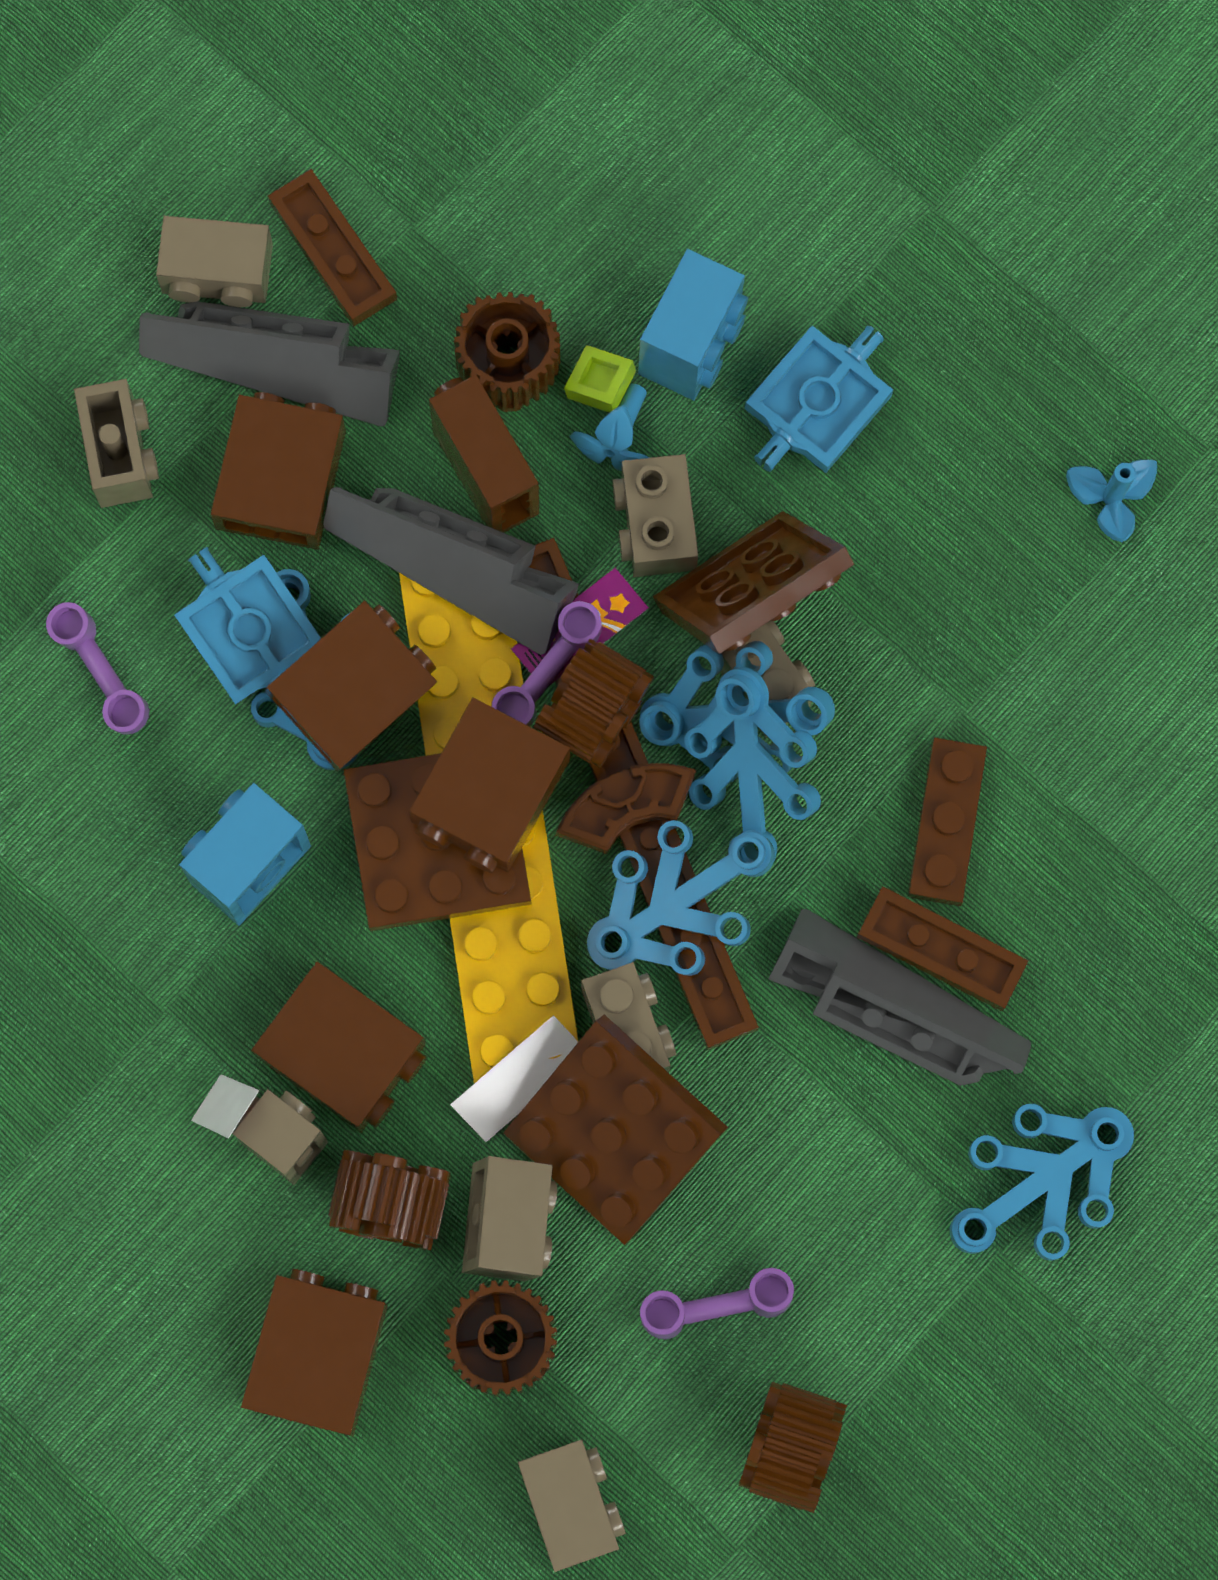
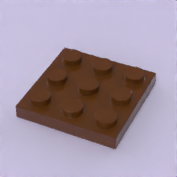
(753, 582)
(404, 874)
(615, 1129)

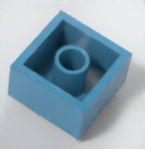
(691, 325)
(244, 852)

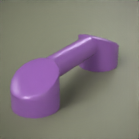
(577, 625)
(76, 630)
(768, 1296)

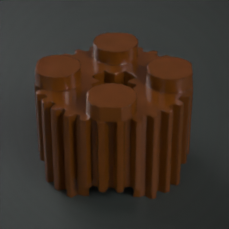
(508, 322)
(594, 702)
(388, 1199)
(475, 1320)
(793, 1446)

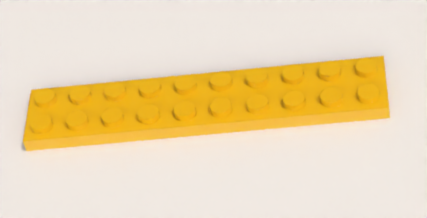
(511, 957)

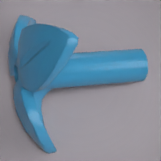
(614, 431)
(1127, 482)

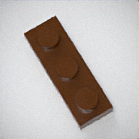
(332, 247)
(947, 822)
(942, 949)

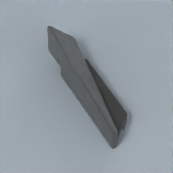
(276, 355)
(457, 560)
(894, 1005)

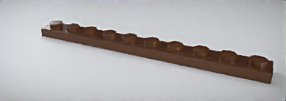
(715, 991)

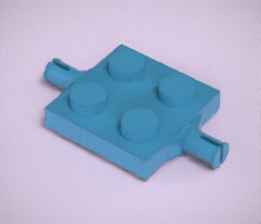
(819, 398)
(246, 625)

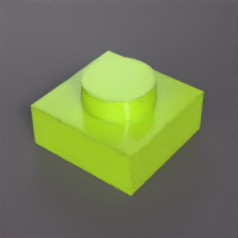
(600, 379)

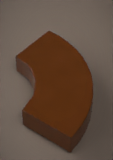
(625, 800)

